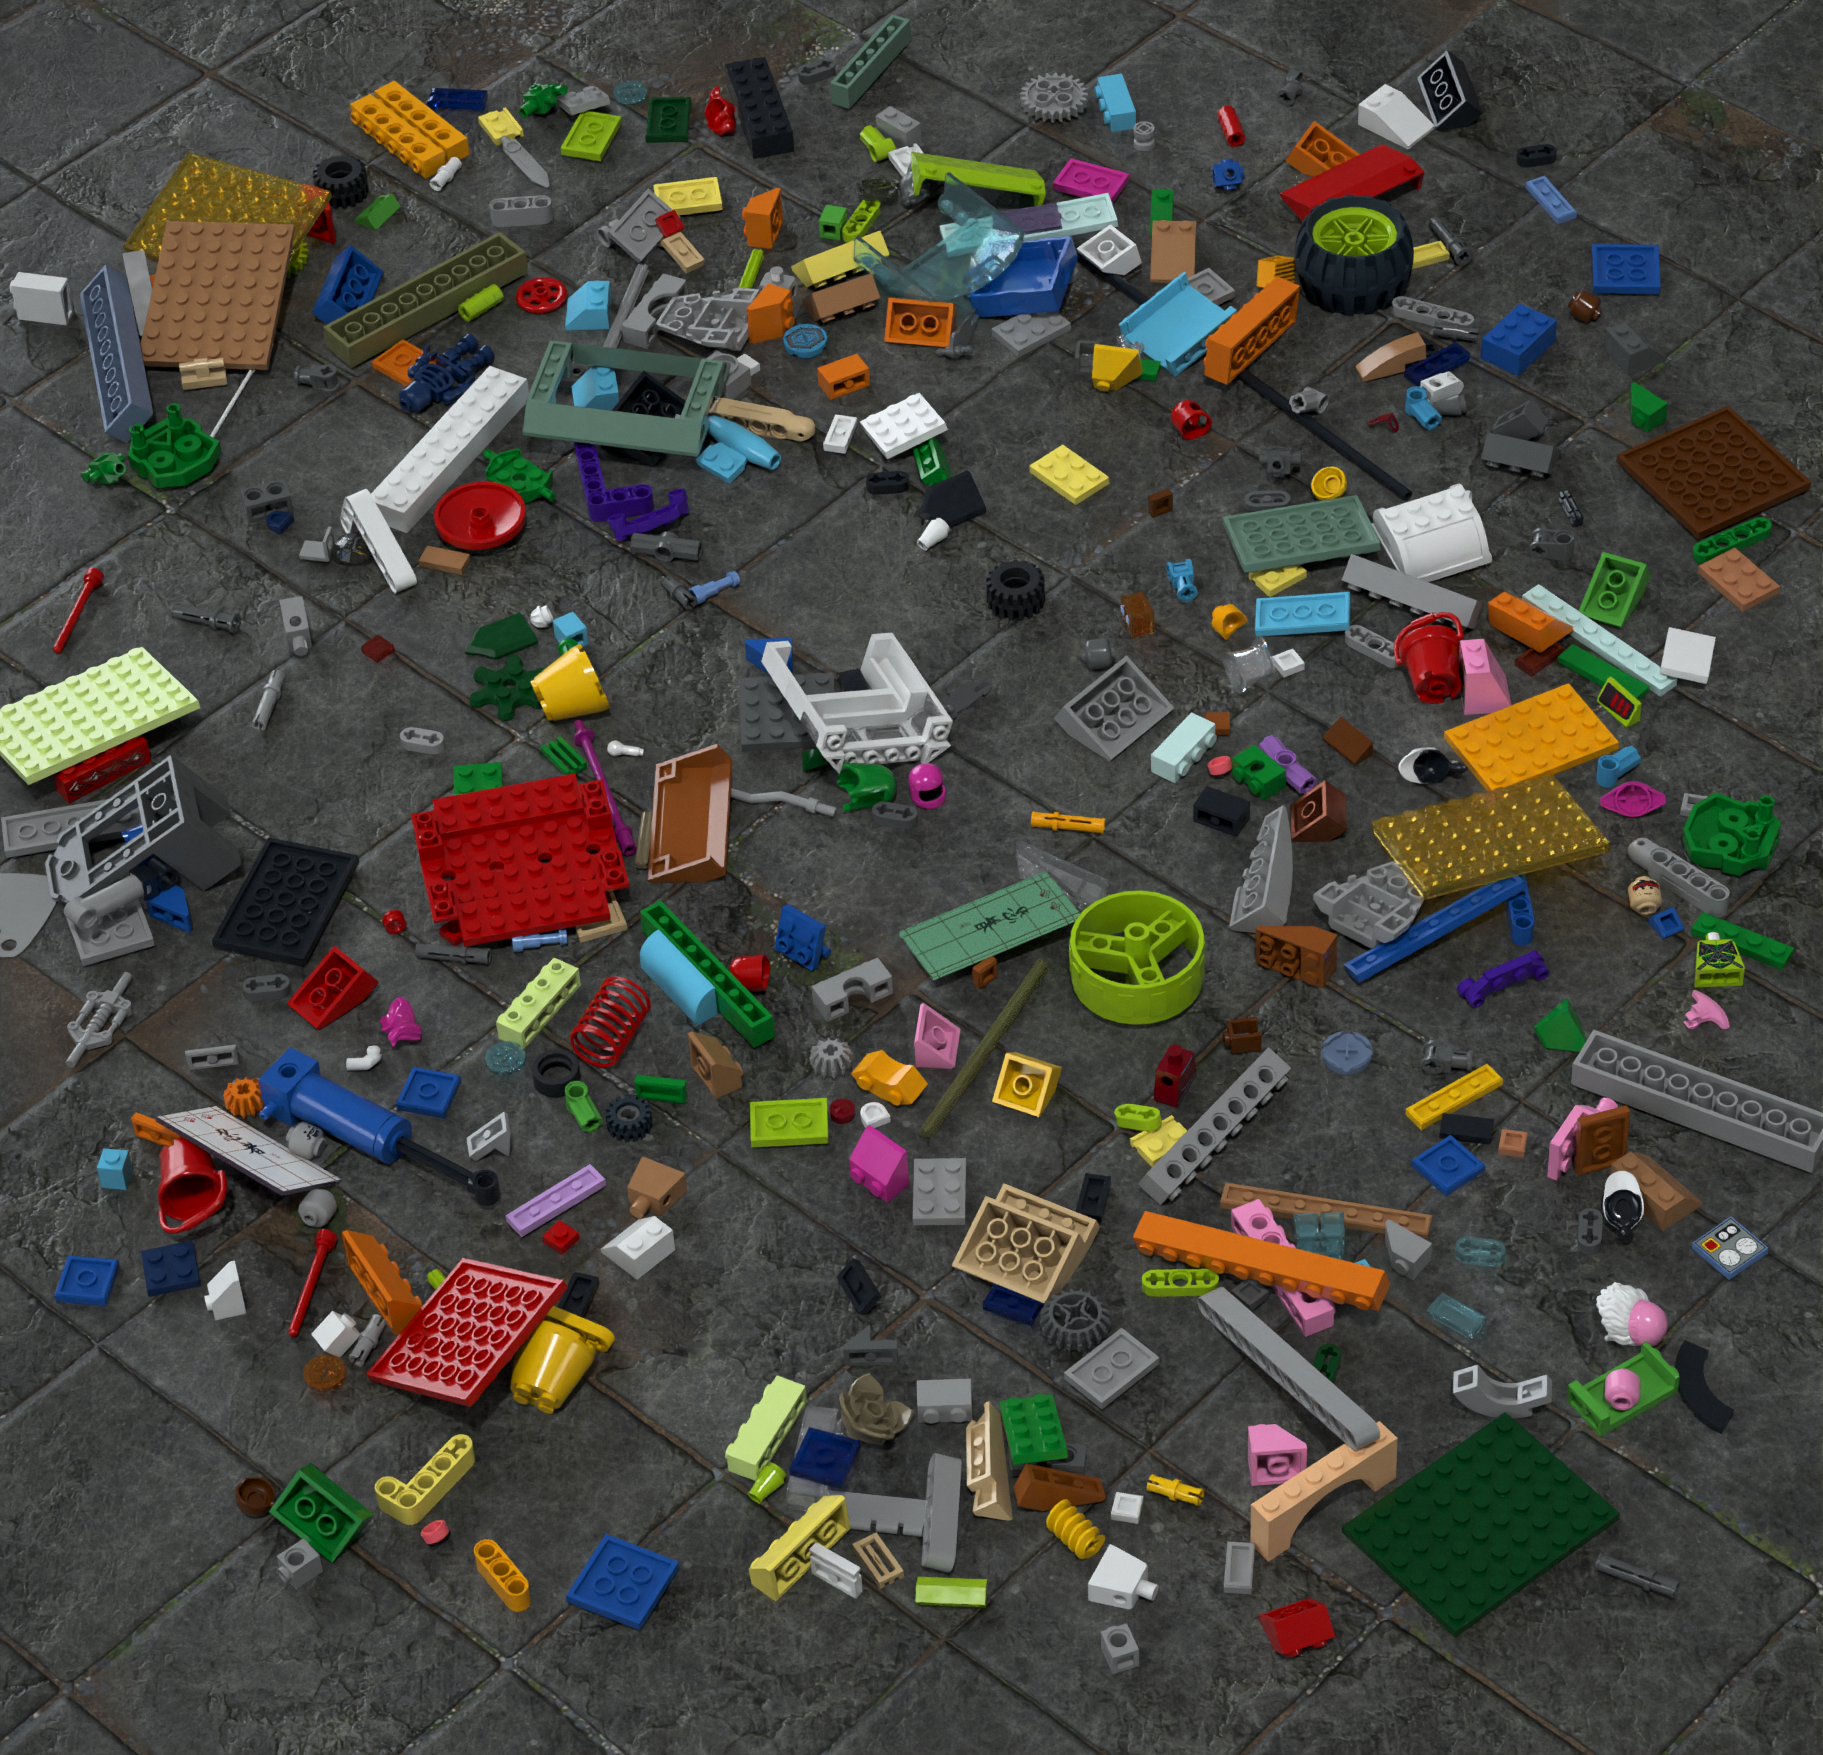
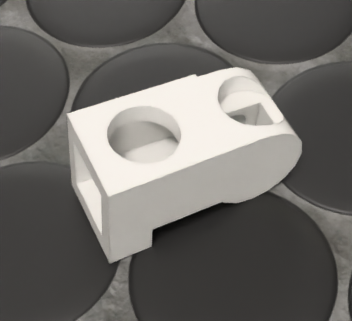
(1441, 386)

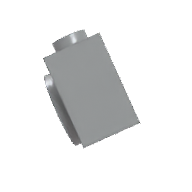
(737, 378)

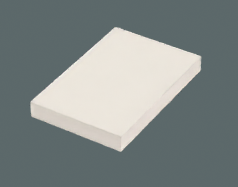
(1687, 655)

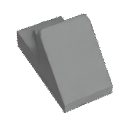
(489, 1137)

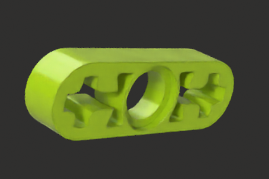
(861, 214)
(1171, 1275)

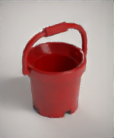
(1431, 657)
(188, 1186)

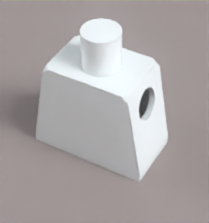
(1120, 1580)

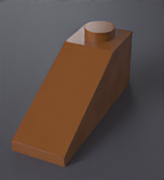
(1045, 1487)

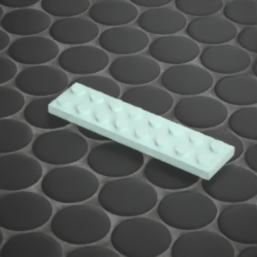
(1078, 217)

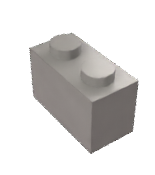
(899, 127)
(944, 1400)

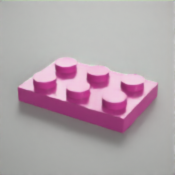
(1089, 180)

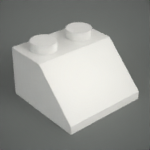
(1111, 251)
(641, 1246)

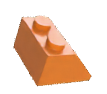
(763, 219)
(770, 314)

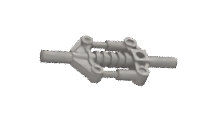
(107, 1003)

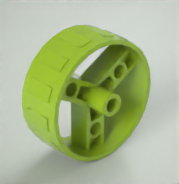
(1151, 929)

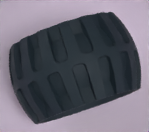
(1354, 255)

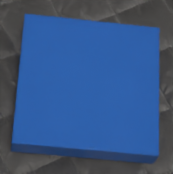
(428, 1092)
(1448, 1165)
(87, 1280)

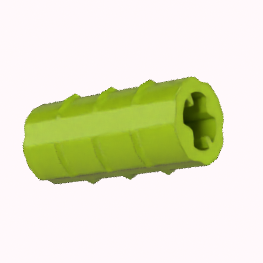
(480, 302)

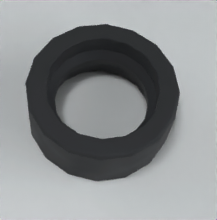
(552, 1059)

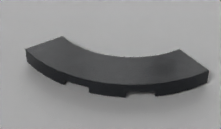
(1695, 1390)

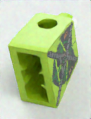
(1718, 963)

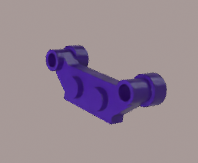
(645, 524)
(1502, 976)

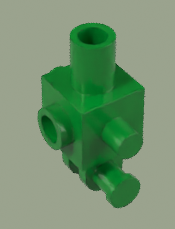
(541, 98)
(105, 469)

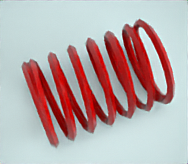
(640, 1016)

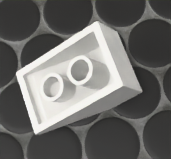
(1394, 117)

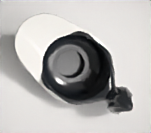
(1428, 766)
(1623, 1203)

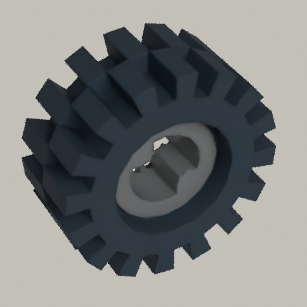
(621, 1127)

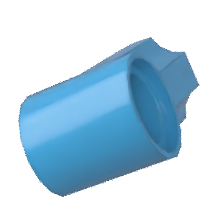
(1419, 407)
(1614, 766)

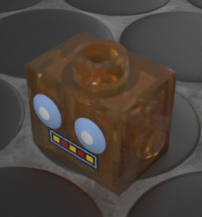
(1137, 614)

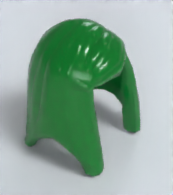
(866, 784)

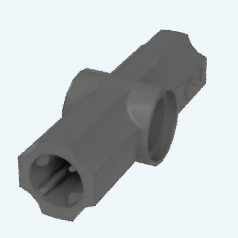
(666, 546)

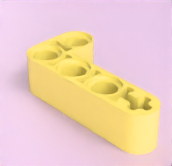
(413, 1501)

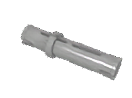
(271, 693)

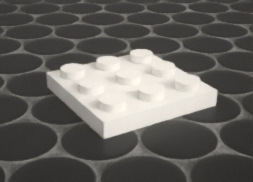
(903, 425)

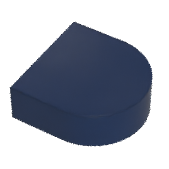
(279, 521)

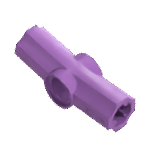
(1296, 774)

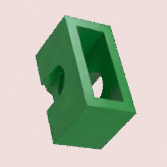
(1259, 771)

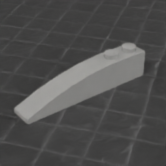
(1269, 880)

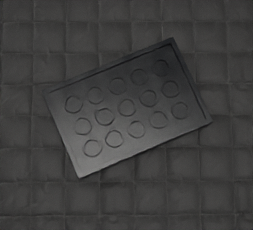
(286, 901)

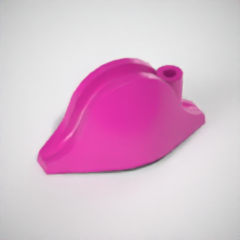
(1633, 799)

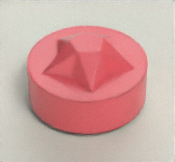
(1219, 765)
(435, 1532)

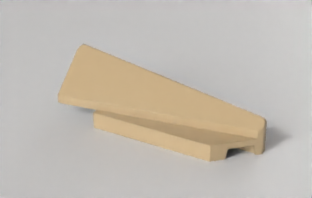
(988, 1466)

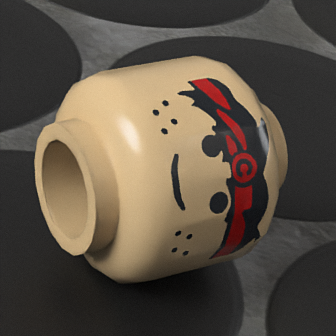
(1645, 895)

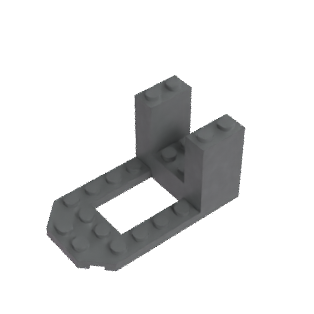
(177, 827)

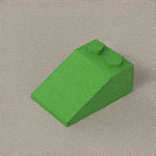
(1615, 590)

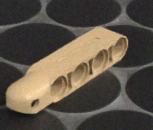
(764, 419)

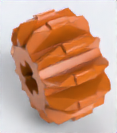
(243, 1097)

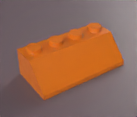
(381, 1279)

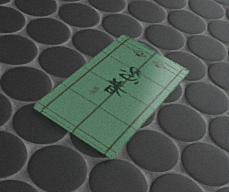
(989, 925)

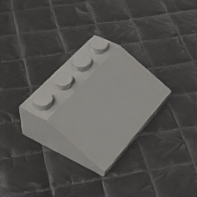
(1114, 710)

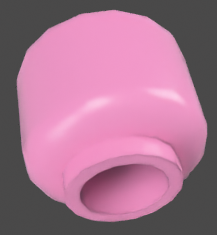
(1622, 1389)

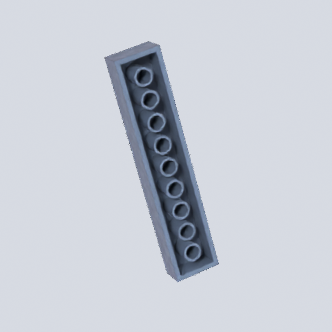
(116, 353)

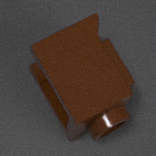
(1242, 1035)

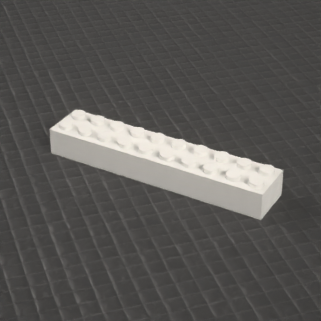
(450, 447)

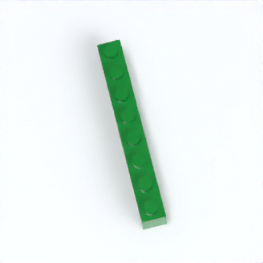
(732, 998)

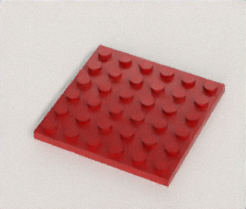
(467, 1331)

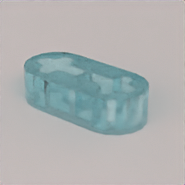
(1480, 1251)

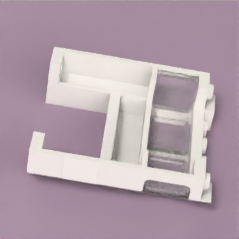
(876, 726)

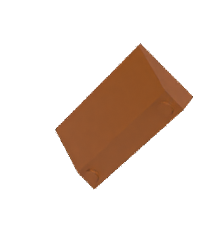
(691, 817)

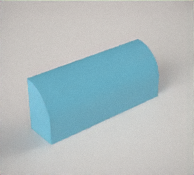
(678, 978)

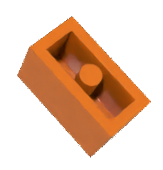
(843, 376)

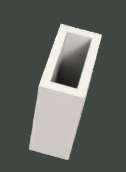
(42, 298)

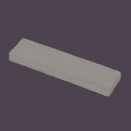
(139, 285)

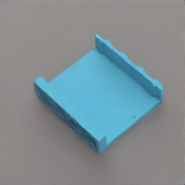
(1175, 325)

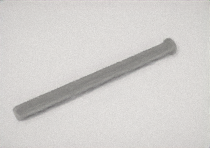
(626, 305)

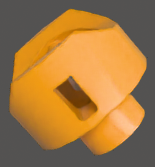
(1227, 620)

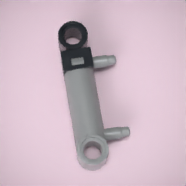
(141, 883)

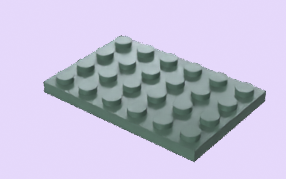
(1301, 534)

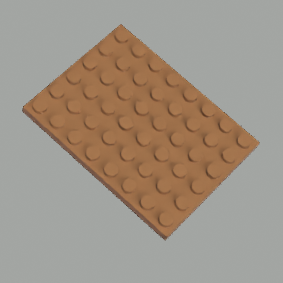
(217, 294)

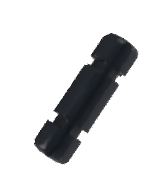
(1570, 508)

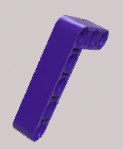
(603, 503)

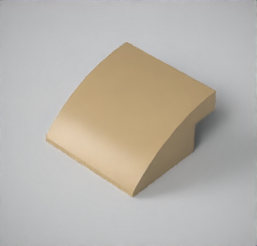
(1025, 1243)

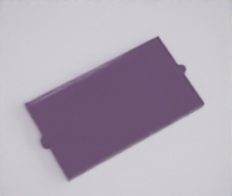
(1036, 218)

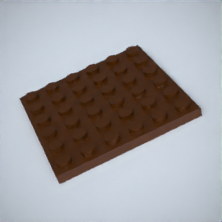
(1713, 472)

